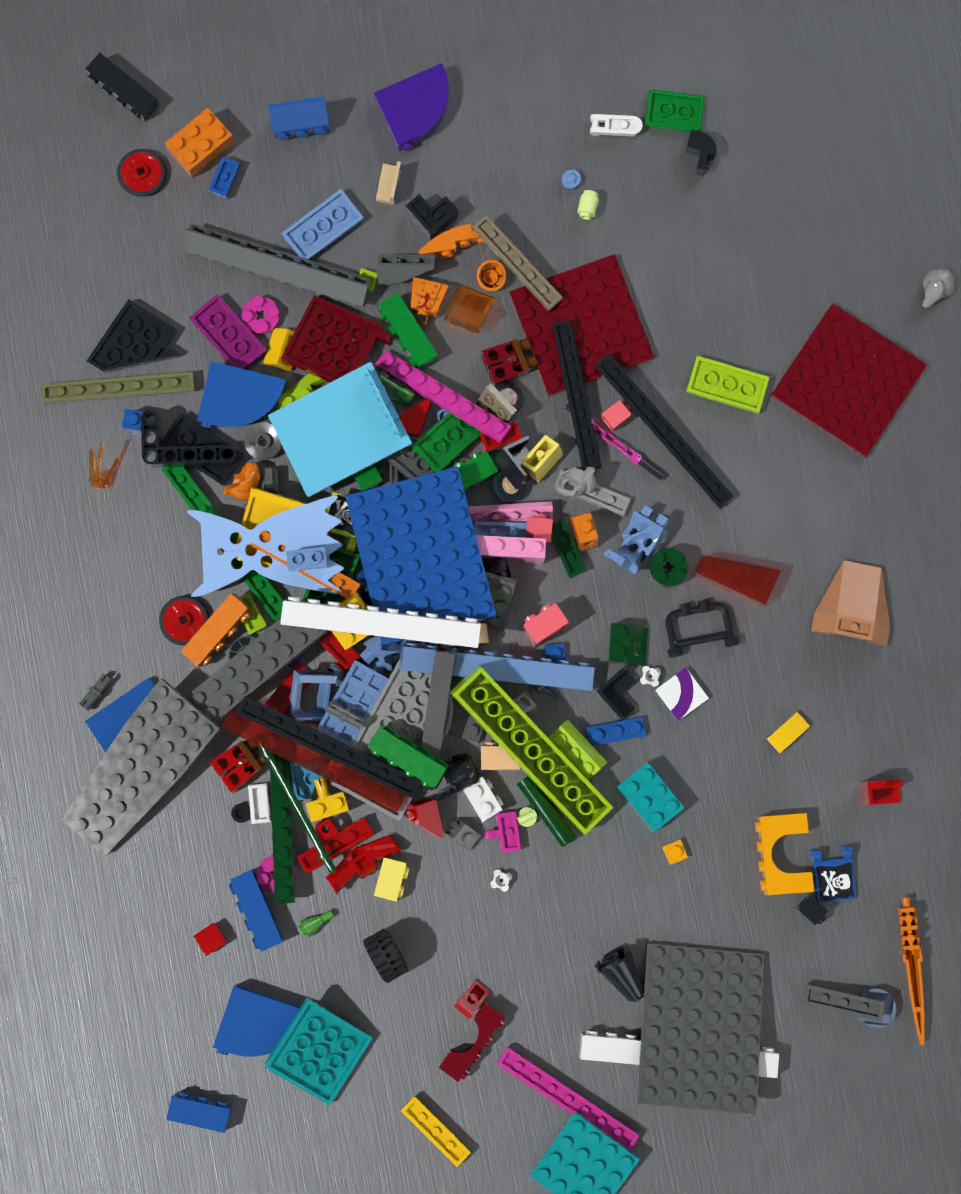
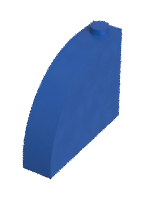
(237, 396)
(252, 1023)

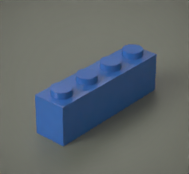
(256, 909)

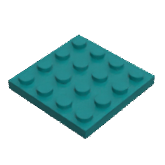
(318, 1051)
(584, 1160)

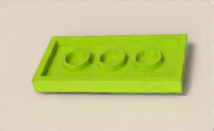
(727, 384)

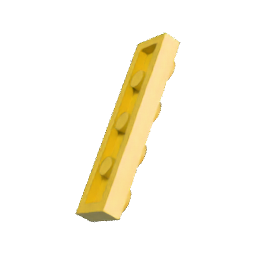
(435, 1131)

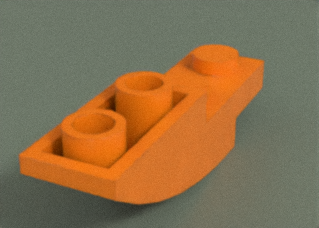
(446, 242)

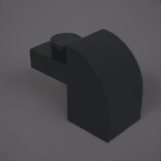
(701, 145)

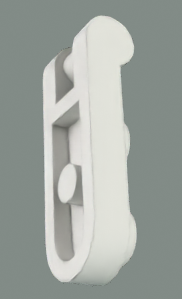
(615, 125)

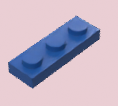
(615, 731)

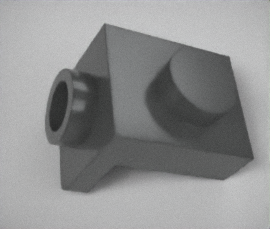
(462, 834)

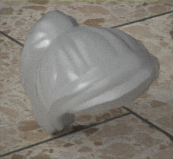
(937, 286)
(576, 482)

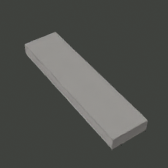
(605, 499)

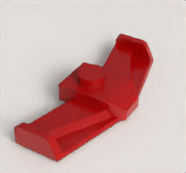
(361, 861)

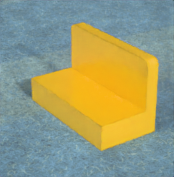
(277, 345)

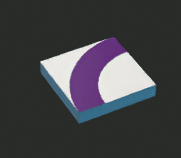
(681, 694)

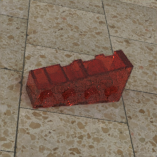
(741, 579)

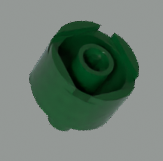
(675, 560)

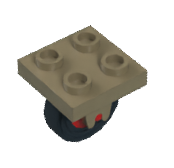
(502, 400)

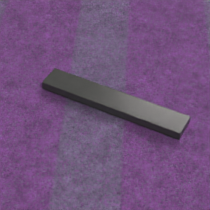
(437, 702)

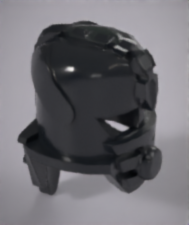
(459, 775)

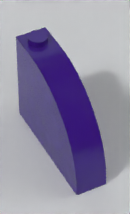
(414, 106)

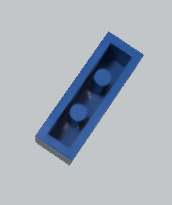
(199, 1112)

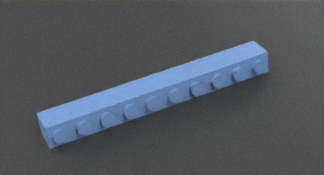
(503, 668)

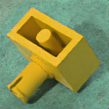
(327, 804)

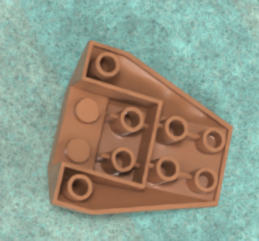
(854, 605)

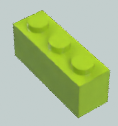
(577, 749)

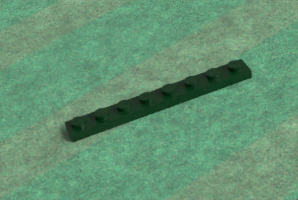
(282, 837)

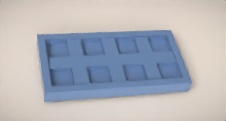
(359, 693)

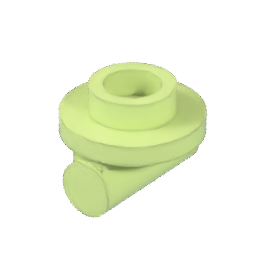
(526, 817)

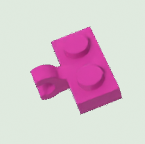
(506, 832)

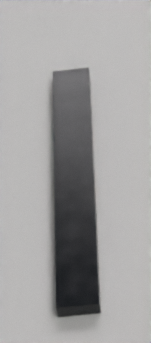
(576, 395)

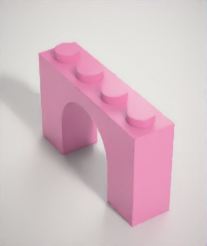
(529, 549)

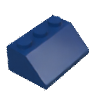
(299, 118)

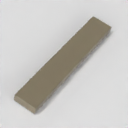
(517, 262)

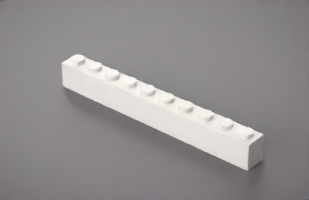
(380, 623)
(627, 1051)

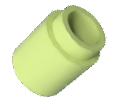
(588, 204)

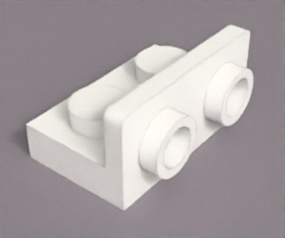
(483, 799)

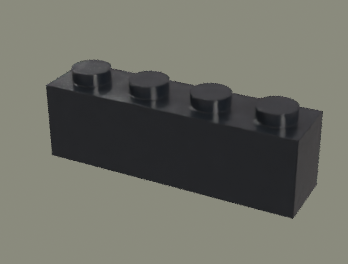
(122, 87)

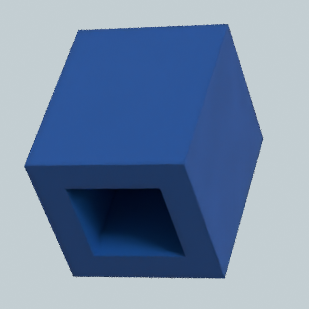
(132, 421)

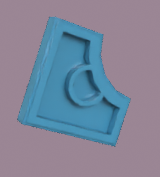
(303, 781)

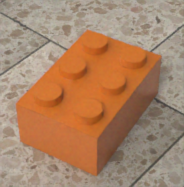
(199, 142)

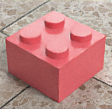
(544, 624)

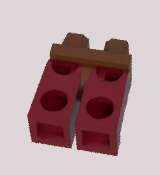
(508, 361)

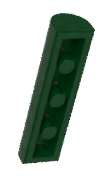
(546, 812)

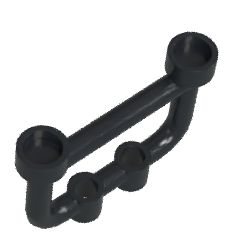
(703, 607)

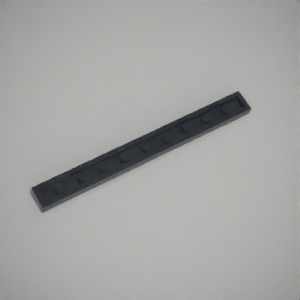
(663, 431)
(328, 746)

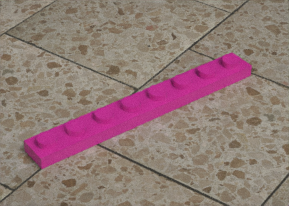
(443, 396)
(565, 1097)

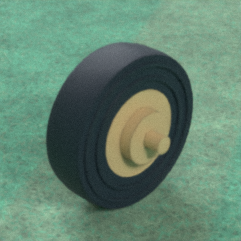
(504, 489)

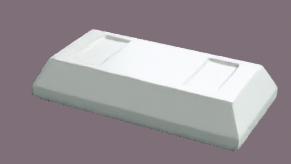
(259, 803)

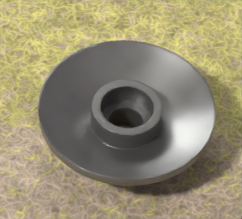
(254, 436)

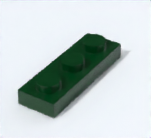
(567, 549)

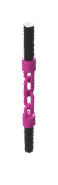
(635, 457)

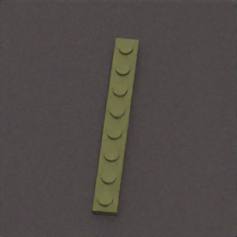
(117, 387)

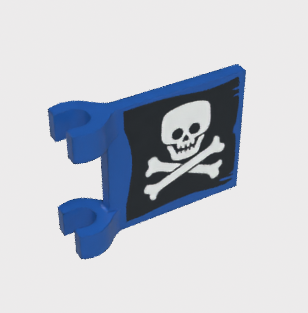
(834, 877)

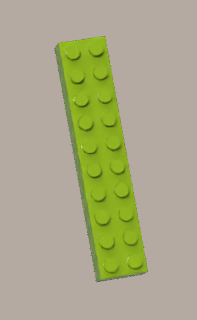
(531, 749)

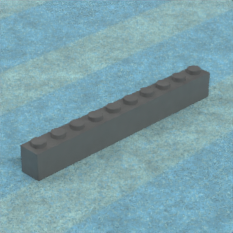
(276, 265)

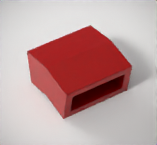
(210, 938)

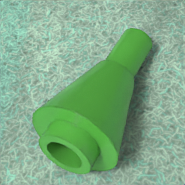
(312, 924)

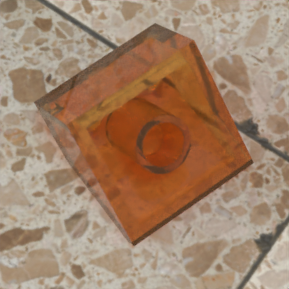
(469, 308)

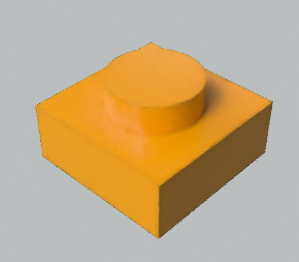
(674, 852)

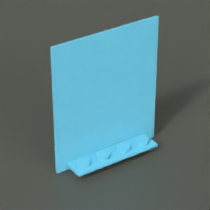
(339, 429)

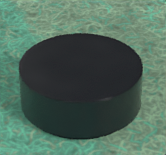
(241, 813)

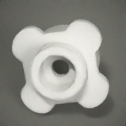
(655, 675)
(502, 885)

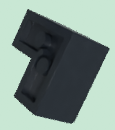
(431, 219)
(510, 460)
(612, 693)

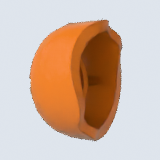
(490, 276)

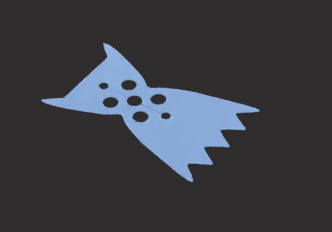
(294, 528)

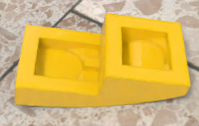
(788, 732)

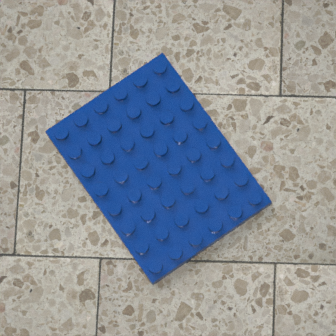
(421, 548)

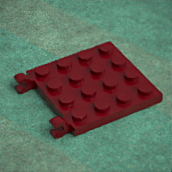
(332, 340)

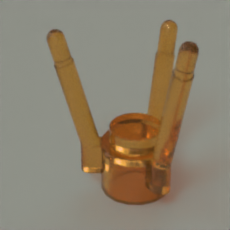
(97, 479)

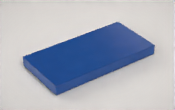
(110, 720)

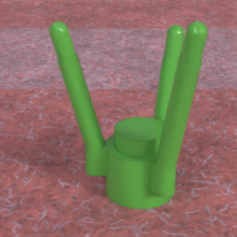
(404, 393)

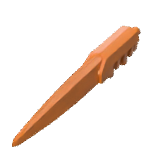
(912, 957)

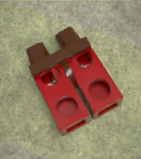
(246, 765)

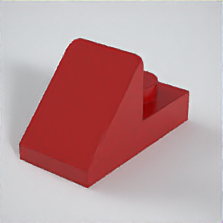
(472, 999)

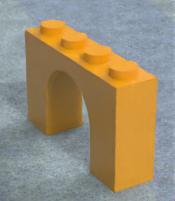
(774, 880)

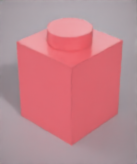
(616, 415)
(539, 527)

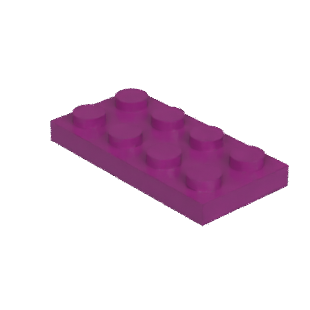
(227, 333)

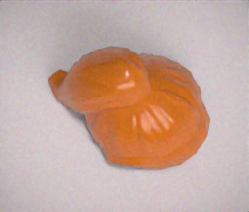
(243, 482)

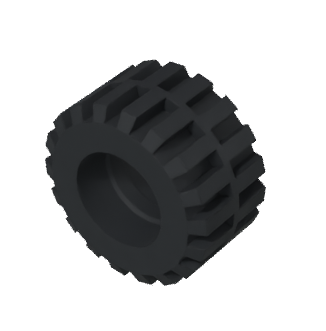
(385, 955)

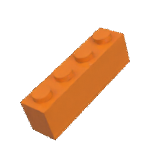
(216, 630)

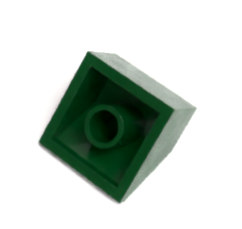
(627, 644)

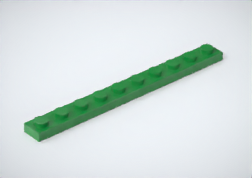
(197, 501)

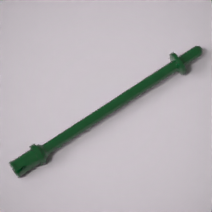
(323, 854)

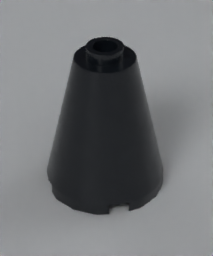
(621, 973)

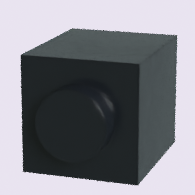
(812, 910)

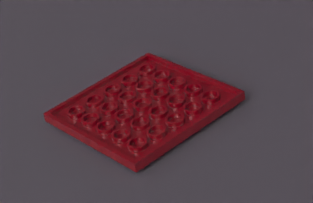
(600, 318)
(848, 380)

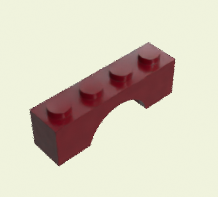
(457, 1062)

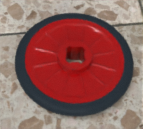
(138, 161)
(179, 608)

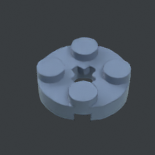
(889, 1009)

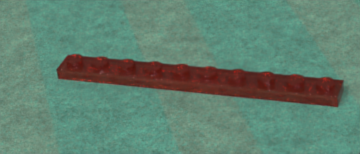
(313, 761)

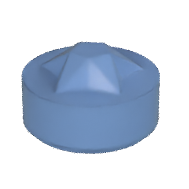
(571, 179)

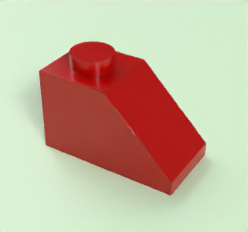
(415, 417)
(426, 816)

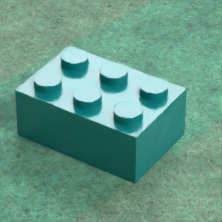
(650, 797)

